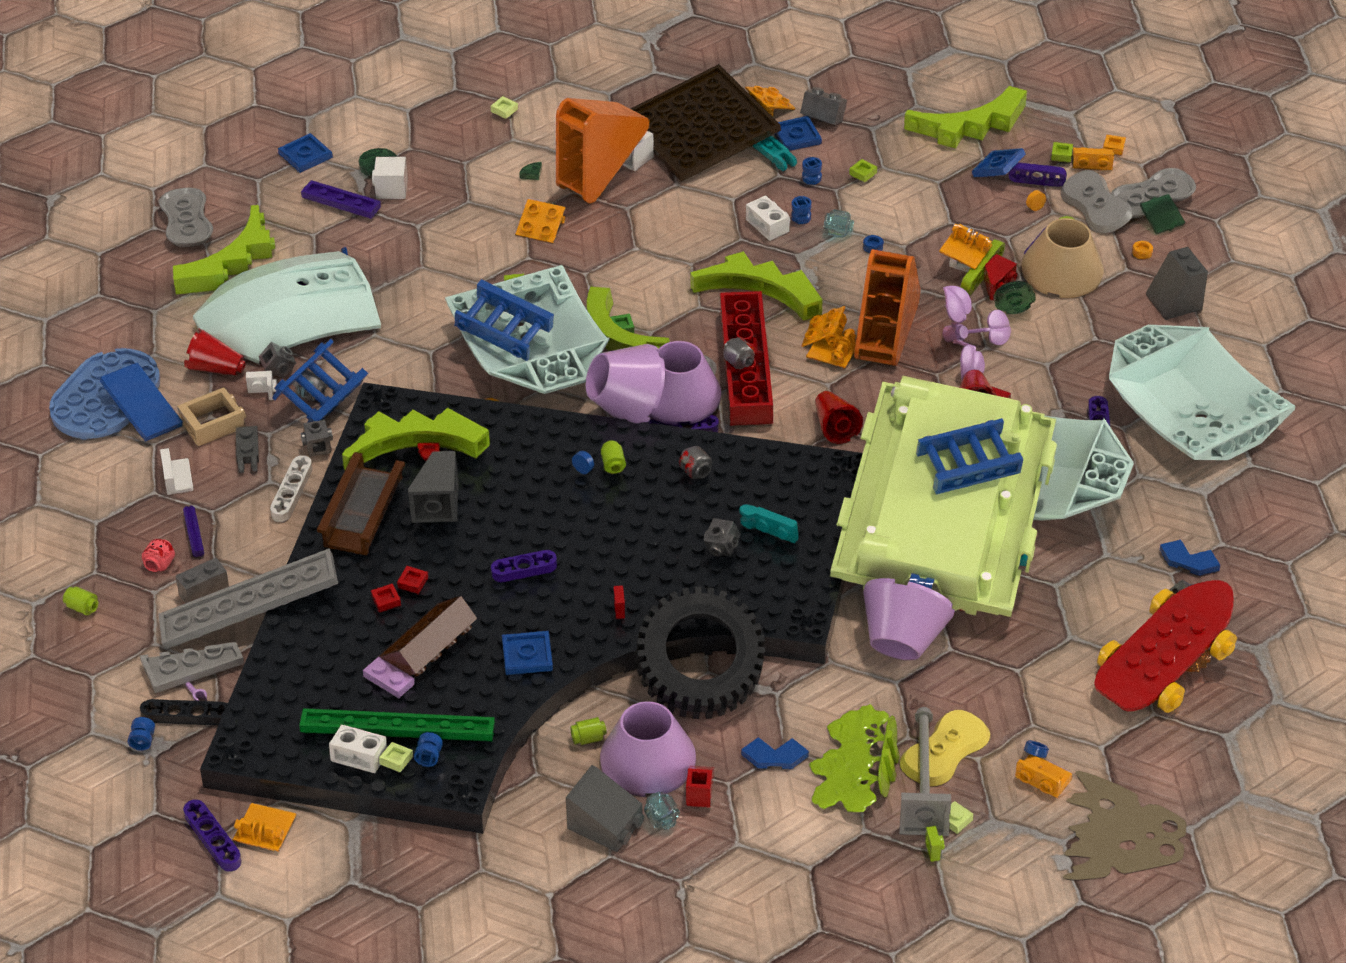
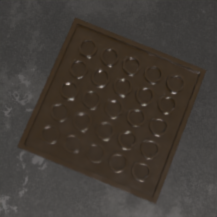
(704, 122)

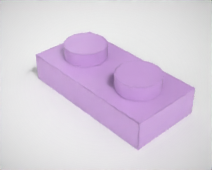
(388, 677)

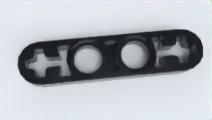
(186, 709)

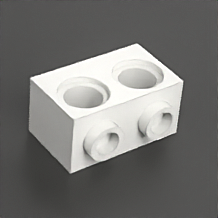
(767, 218)
(357, 748)

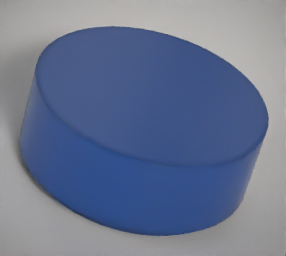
(873, 242)
(583, 462)
(1036, 748)

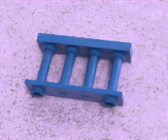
(504, 302)
(340, 392)
(972, 474)

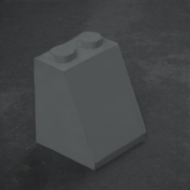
(1178, 284)
(435, 489)
(602, 810)

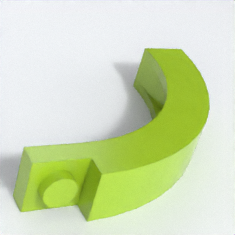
(599, 307)

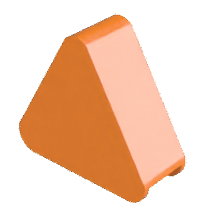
(594, 143)
(887, 307)

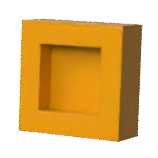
(1116, 143)

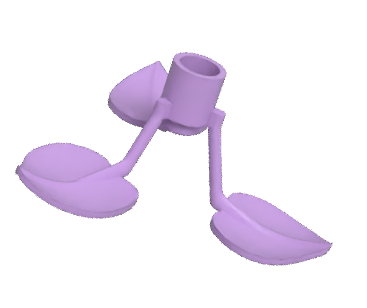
(957, 306)

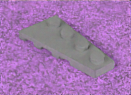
(177, 669)

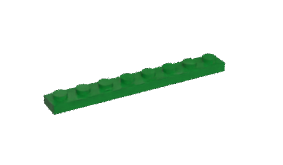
(399, 724)

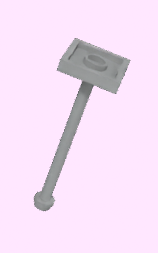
(923, 808)

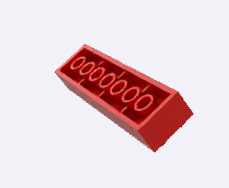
(747, 388)

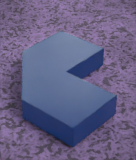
(1198, 563)
(763, 755)

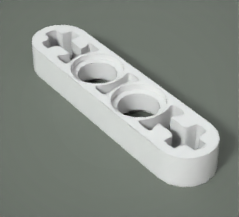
(291, 488)

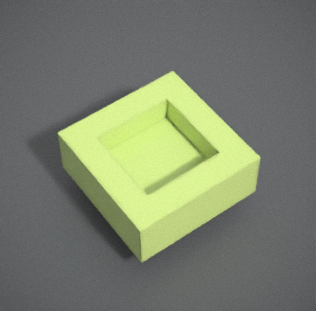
(504, 107)
(396, 757)
(959, 817)

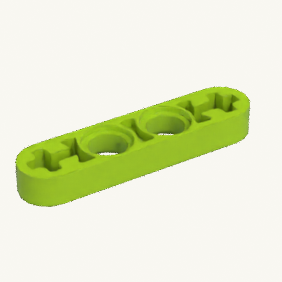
(975, 277)

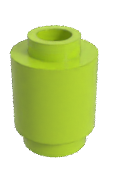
(613, 457)
(80, 600)
(588, 731)

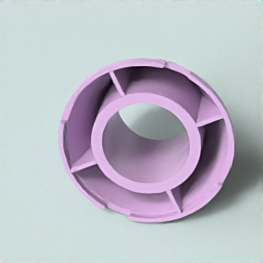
(627, 382)
(689, 385)
(904, 617)
(647, 751)

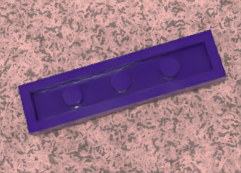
(341, 199)

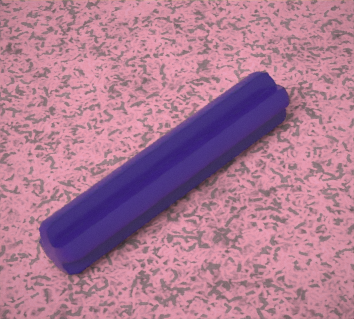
(193, 531)

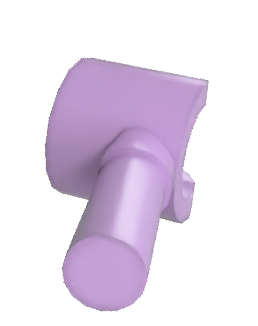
(199, 693)

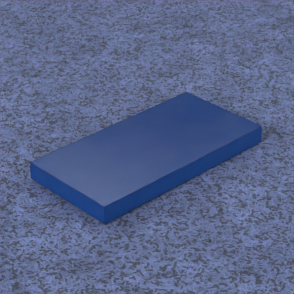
(141, 401)

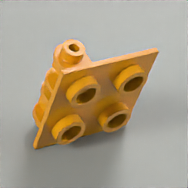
(769, 98)
(540, 221)
(965, 246)
(826, 326)
(836, 355)
(263, 827)

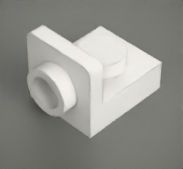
(261, 382)

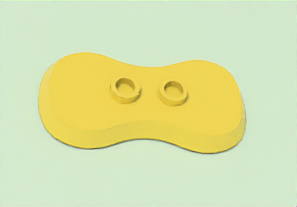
(952, 739)

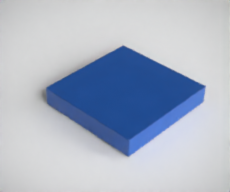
(798, 133)
(305, 152)
(998, 162)
(527, 652)

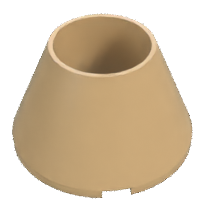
(1063, 260)

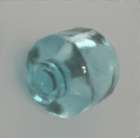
(838, 223)
(661, 810)

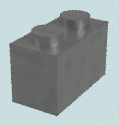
(823, 105)
(202, 580)

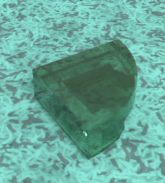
(531, 171)

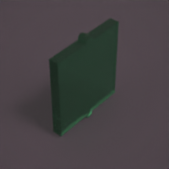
(1162, 214)

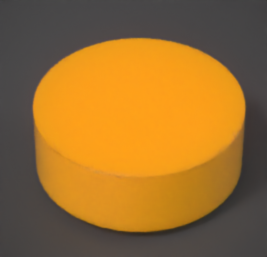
(1036, 200)
(1142, 250)

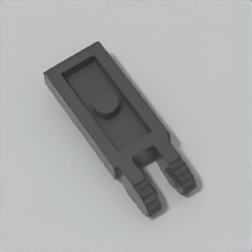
(247, 447)

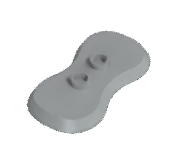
(1166, 181)
(1100, 207)
(186, 217)

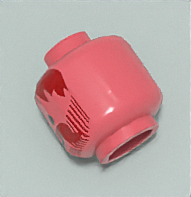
(158, 555)

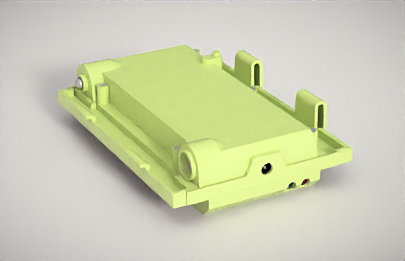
(960, 537)

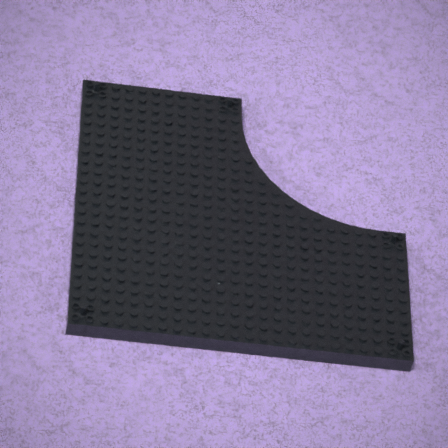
(516, 500)

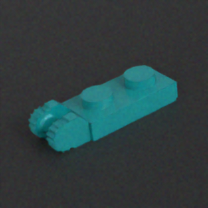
(775, 152)
(769, 522)

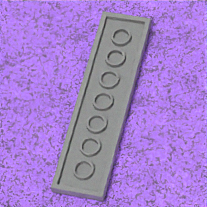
(247, 599)

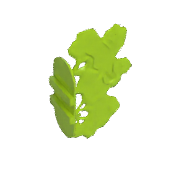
(852, 761)

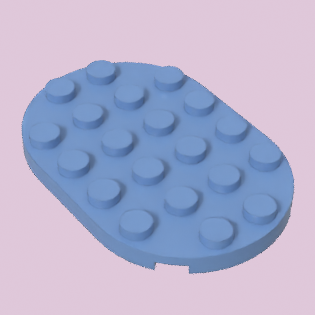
(82, 403)

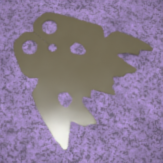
(1122, 823)

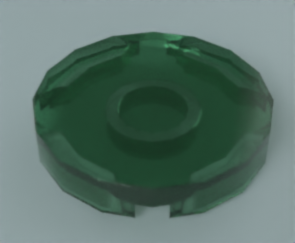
(368, 159)
(1014, 297)

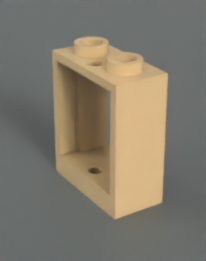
(216, 428)

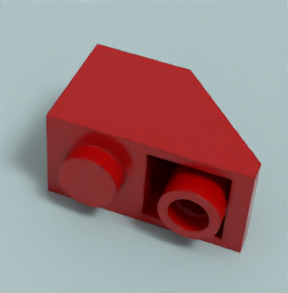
(997, 273)
(699, 786)

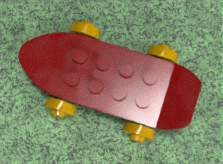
(1166, 646)

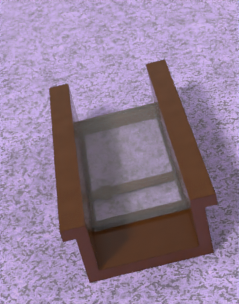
(358, 506)

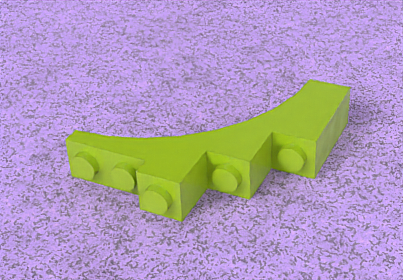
(974, 123)
(234, 259)
(739, 273)
(448, 429)

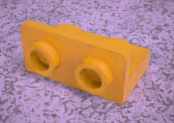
(1093, 158)
(1043, 775)

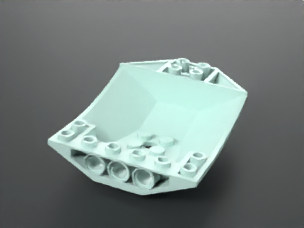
(272, 307)
(555, 357)
(1185, 372)
(1086, 472)

